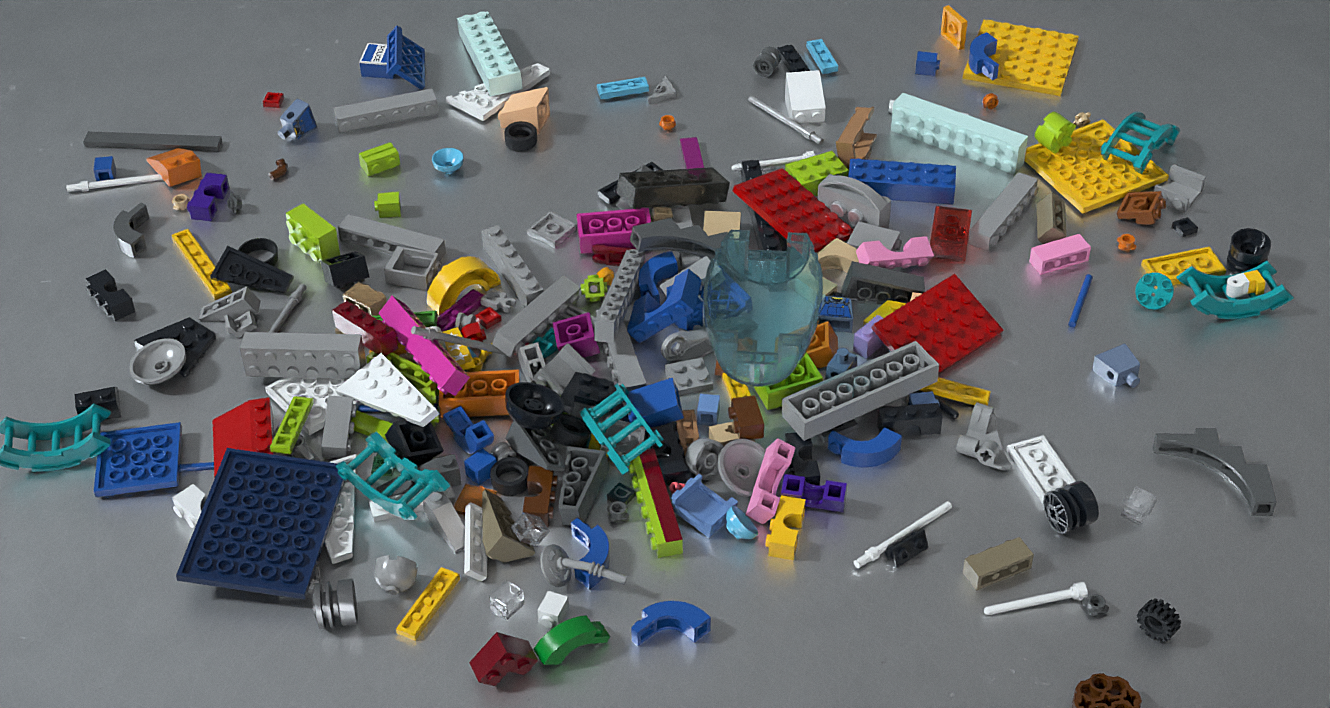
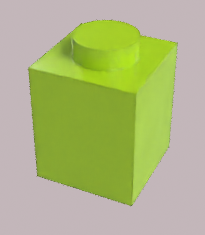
(388, 205)

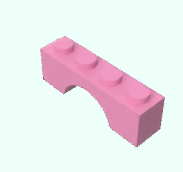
(915, 252)
(774, 464)

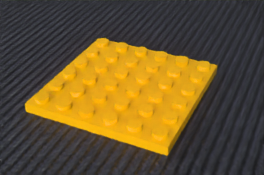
(1028, 57)
(1085, 176)

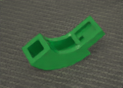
(568, 636)

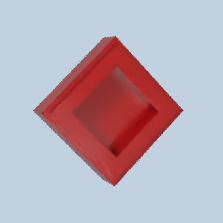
(273, 100)
(488, 318)

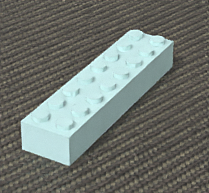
(489, 53)
(959, 133)

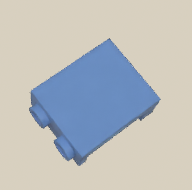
(701, 506)

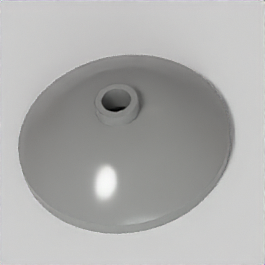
(157, 361)
(742, 457)

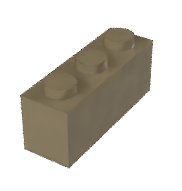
(1051, 218)
(997, 563)

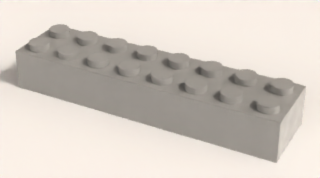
(859, 390)

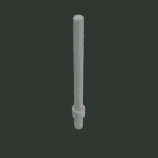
(807, 133)
(294, 299)
(431, 334)

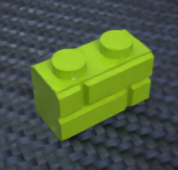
(379, 159)

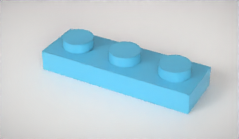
(822, 56)
(622, 88)

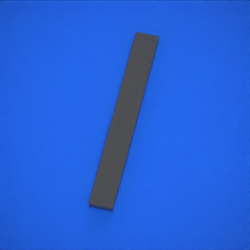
(152, 141)

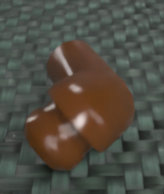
(280, 171)

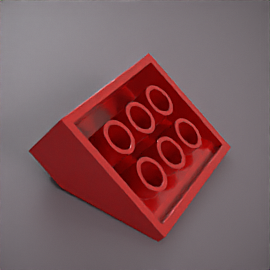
(244, 428)

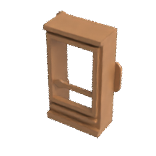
(853, 141)

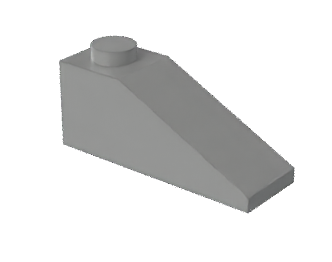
(232, 304)
(530, 360)
(445, 520)

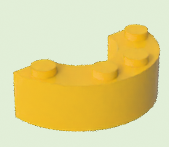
(455, 278)

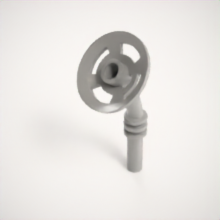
(561, 563)

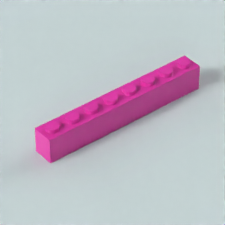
(428, 353)

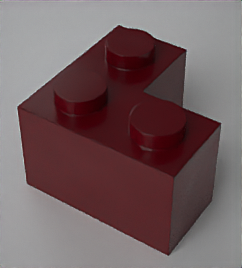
(500, 656)

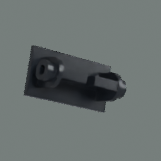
(908, 548)

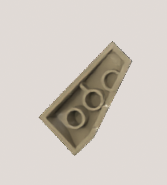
(498, 536)

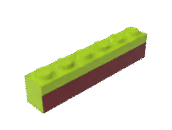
(656, 505)

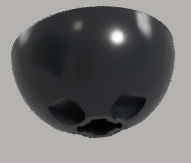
(533, 405)

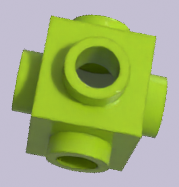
(596, 281)

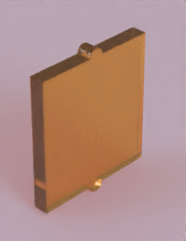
(470, 494)

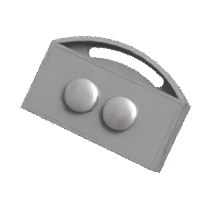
(854, 201)

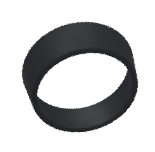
(261, 244)

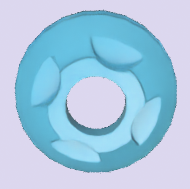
(446, 157)
(740, 524)

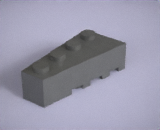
(880, 284)
(581, 482)

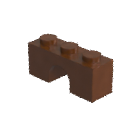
(542, 484)

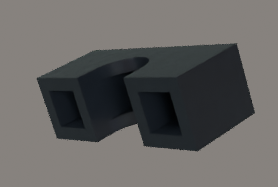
(104, 290)
(925, 416)
(803, 452)
(672, 466)

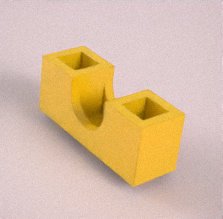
(784, 541)

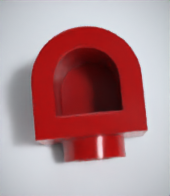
(473, 332)

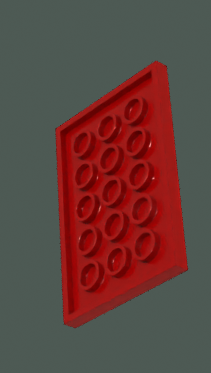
(792, 208)
(942, 321)

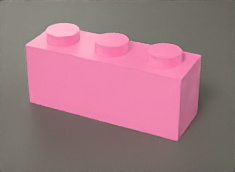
(1060, 254)

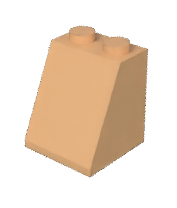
(526, 107)

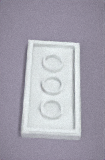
(1040, 465)

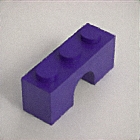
(203, 202)
(826, 497)

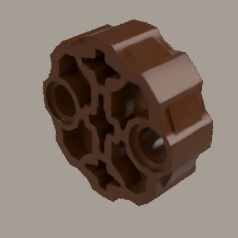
(1105, 692)

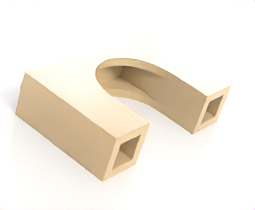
(835, 256)

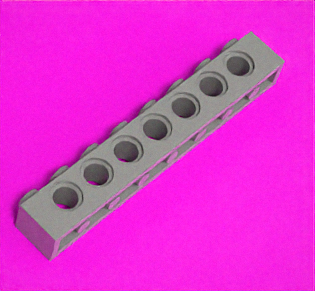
(619, 297)

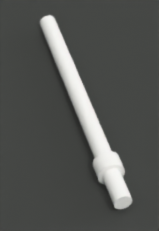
(86, 186)
(874, 552)

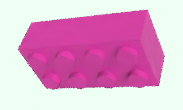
(609, 228)

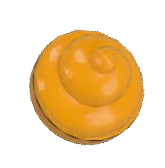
(607, 275)

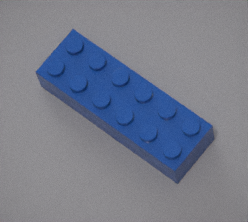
(907, 180)

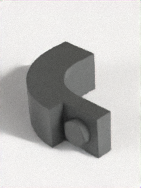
(124, 227)

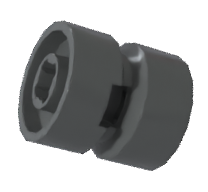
(767, 61)

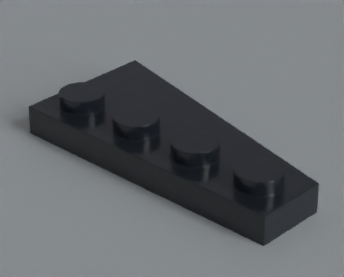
(248, 271)

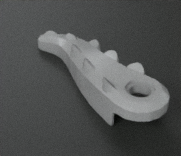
(689, 344)

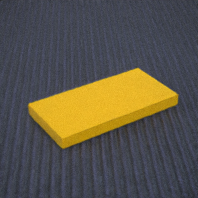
(1174, 264)

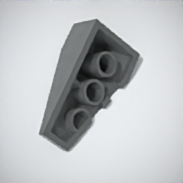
(536, 446)
(446, 466)

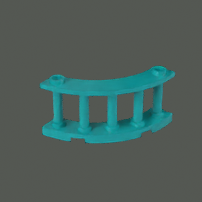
(1135, 121)
(1232, 308)
(592, 416)
(56, 458)
(425, 480)

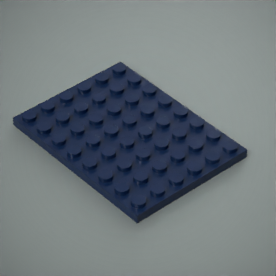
(263, 524)

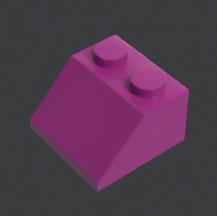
(578, 333)

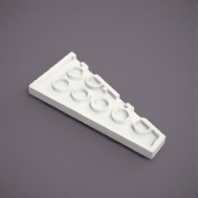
(482, 105)
(387, 390)
(340, 535)

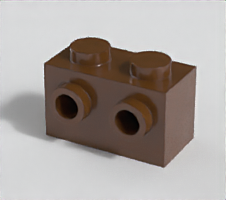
(746, 417)

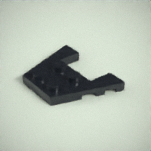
(190, 333)
(589, 391)

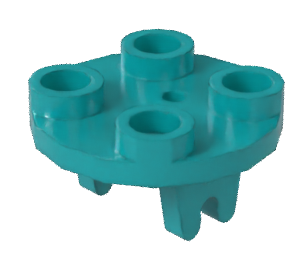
(1163, 293)

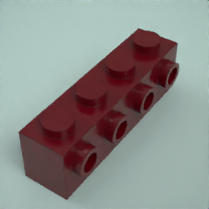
(375, 334)

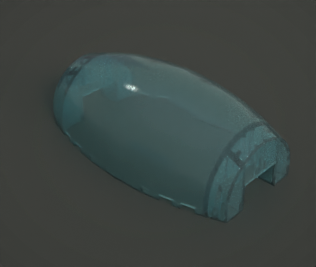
(762, 307)

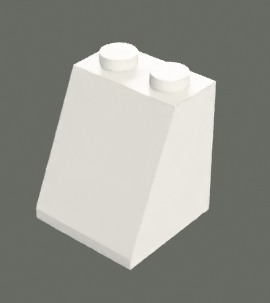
(805, 97)

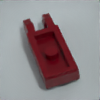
(608, 255)

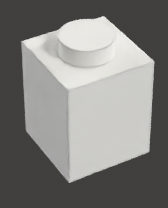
(553, 609)

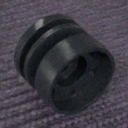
(1247, 250)
(1071, 507)

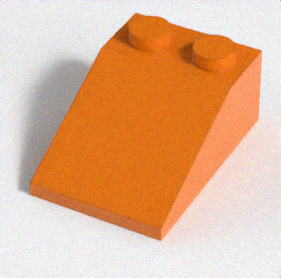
(176, 166)
(823, 345)

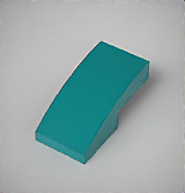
(547, 343)

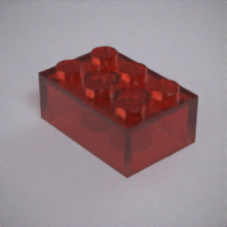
(950, 233)

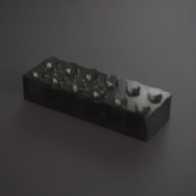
(672, 187)

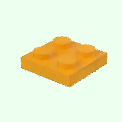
(953, 27)

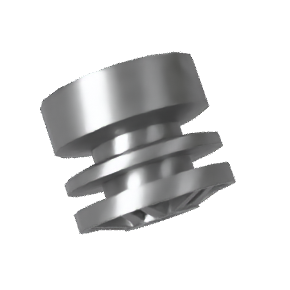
(335, 603)

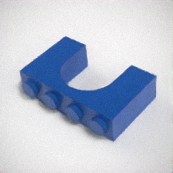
(651, 317)

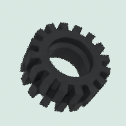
(1158, 620)

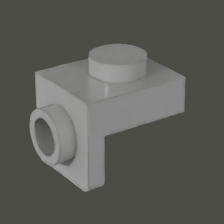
(242, 324)

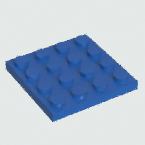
(139, 460)

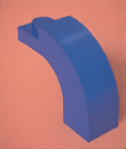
(979, 53)
(655, 270)
(466, 434)
(866, 453)
(597, 543)
(672, 616)

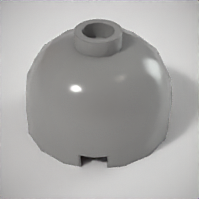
(703, 457)
(396, 574)

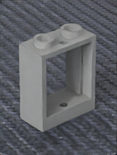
(413, 257)

